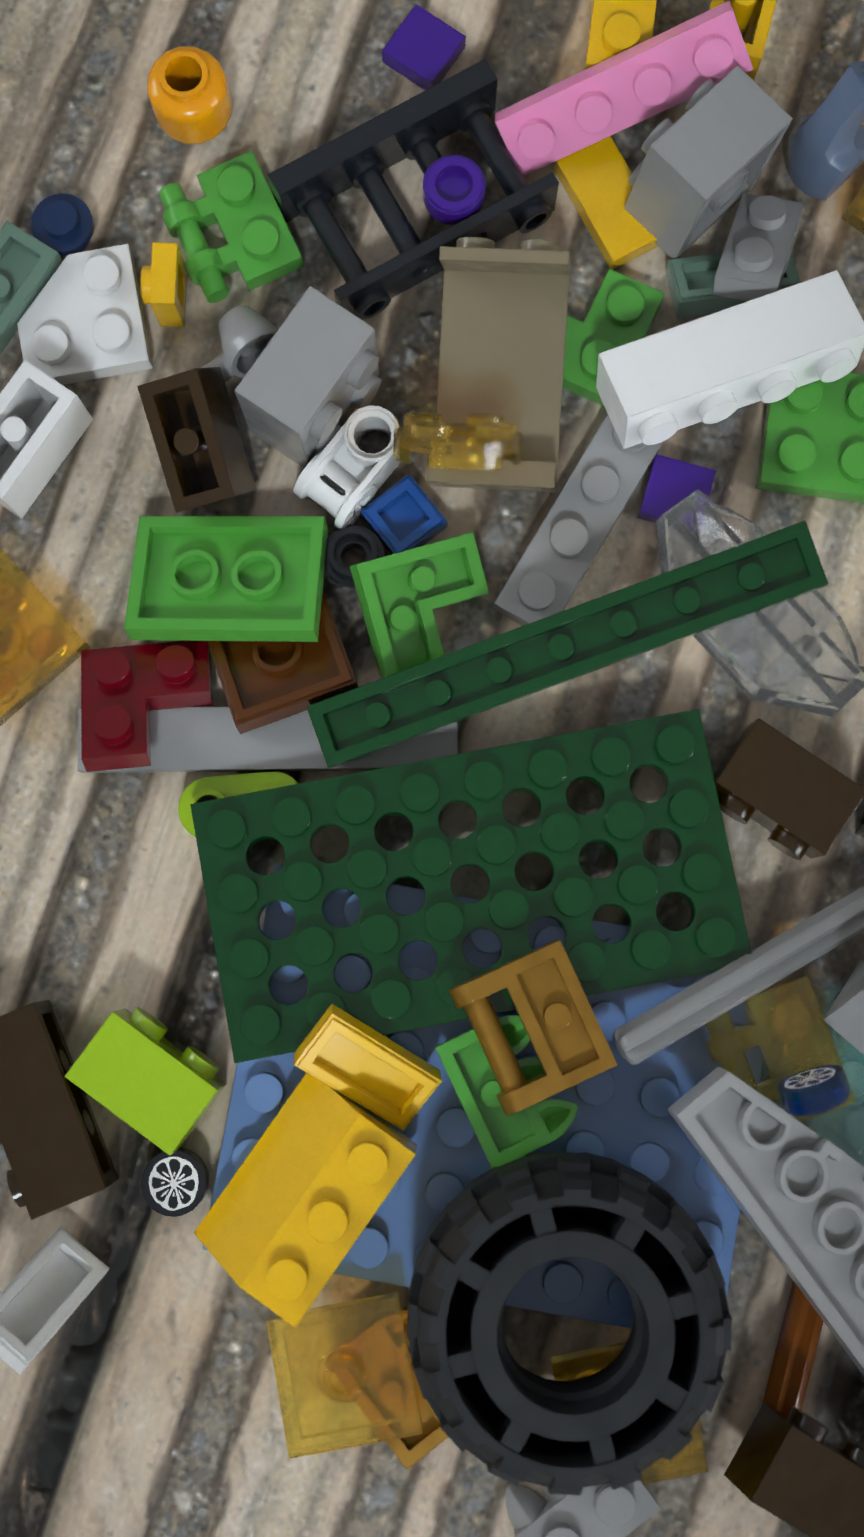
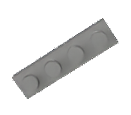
(575, 527)

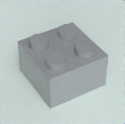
(705, 160)
(310, 378)

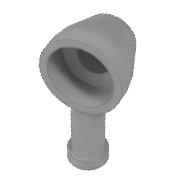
(243, 339)

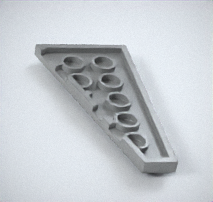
(792, 1189)

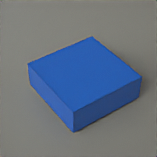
(404, 517)

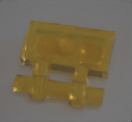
(789, 1032)

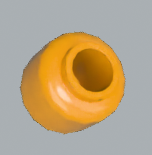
(189, 95)

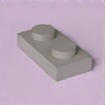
(757, 247)

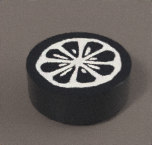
(175, 1182)

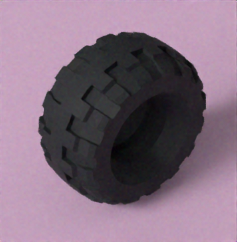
(590, 1426)

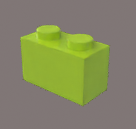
(147, 1078)

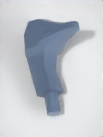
(830, 142)

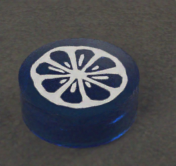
(814, 1090)

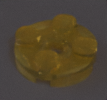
(458, 446)

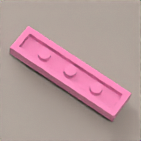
(623, 89)

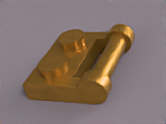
(554, 1017)

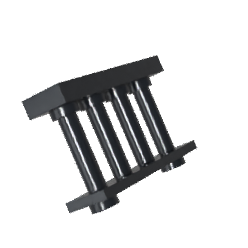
(410, 133)

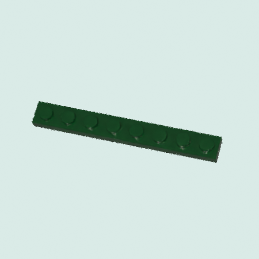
(569, 644)

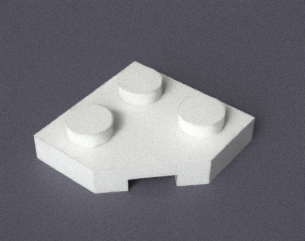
(88, 319)

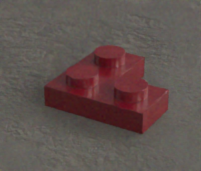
(127, 684)

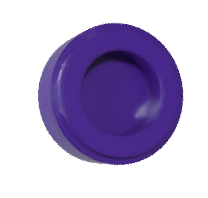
(453, 189)

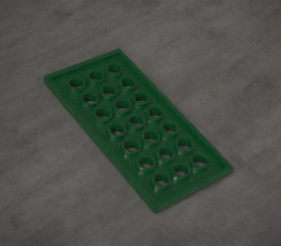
(481, 780)

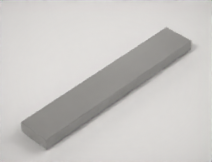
(209, 742)

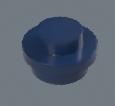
(63, 223)

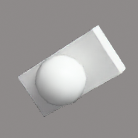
(45, 1297)

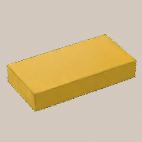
(599, 189)
(367, 1067)

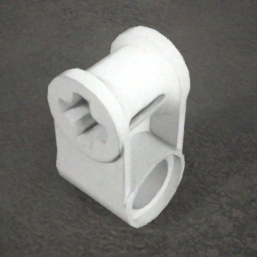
(348, 468)

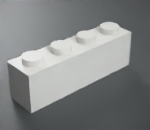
(730, 360)

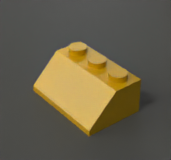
(304, 1197)

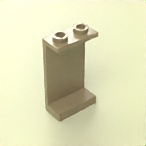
(505, 353)

